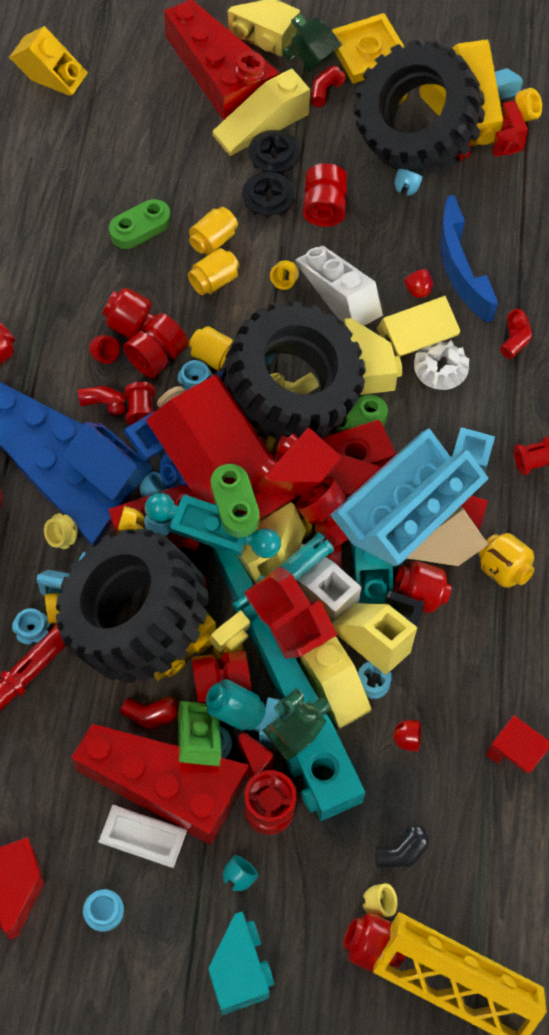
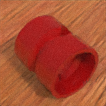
(325, 195)
(159, 342)
(319, 505)
(209, 671)
(269, 802)

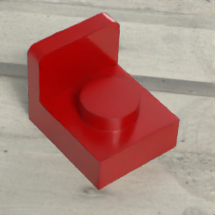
(513, 131)

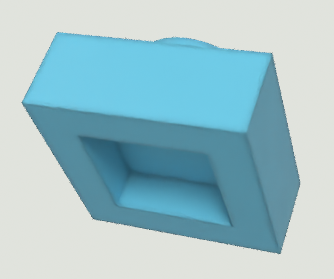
(477, 444)
(270, 715)

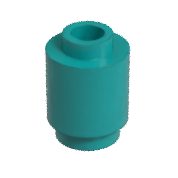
(235, 705)

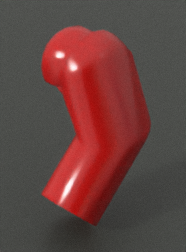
(152, 715)

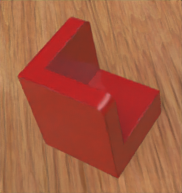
(277, 598)
(304, 631)
(519, 745)

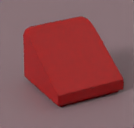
(254, 754)

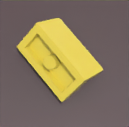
(419, 326)

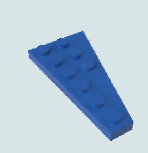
(35, 442)

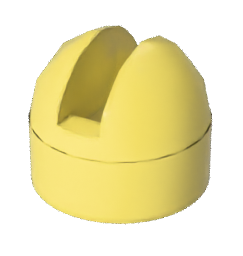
(382, 893)

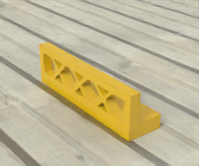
(461, 966)

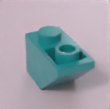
(372, 575)
(236, 970)

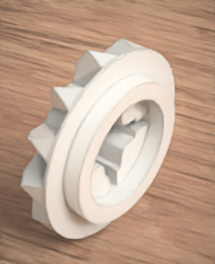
(451, 374)

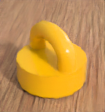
(529, 104)

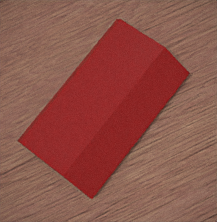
(210, 430)

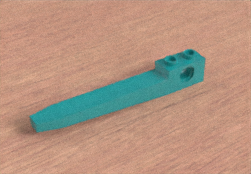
(344, 787)

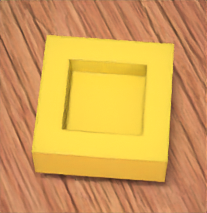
(231, 633)

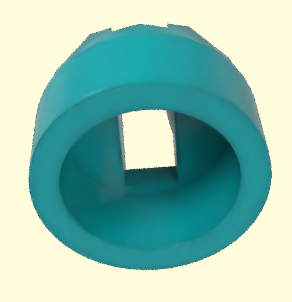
(240, 873)

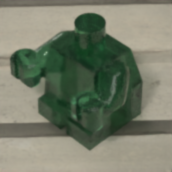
(311, 41)
(298, 726)

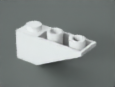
(341, 285)
(331, 586)

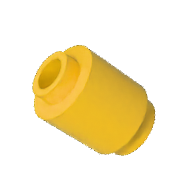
(212, 230)
(213, 271)
(210, 347)

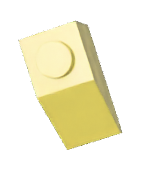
(379, 359)
(337, 681)

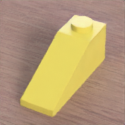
(268, 108)

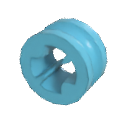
(377, 692)

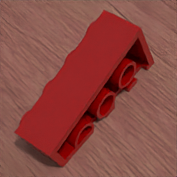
(211, 55)
(152, 777)

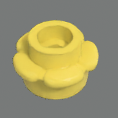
(60, 531)

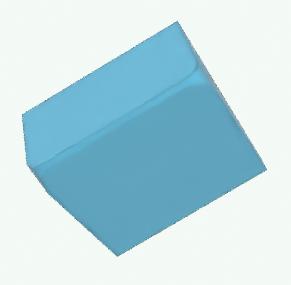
(507, 83)
(51, 581)

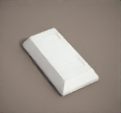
(143, 836)

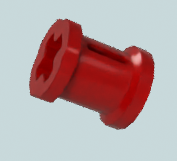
(140, 401)
(531, 456)

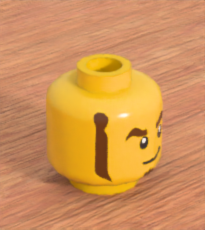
(507, 560)

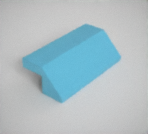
(408, 498)

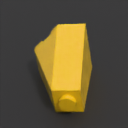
(479, 59)

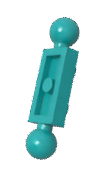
(202, 523)

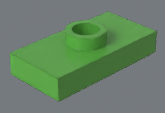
(198, 734)

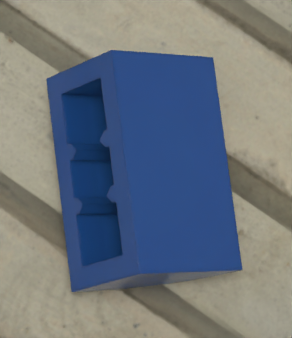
(106, 460)

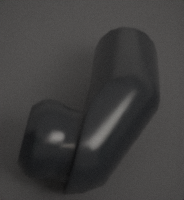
(407, 851)

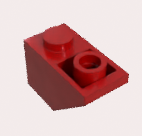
(301, 467)
(19, 885)

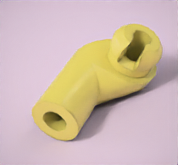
(301, 386)

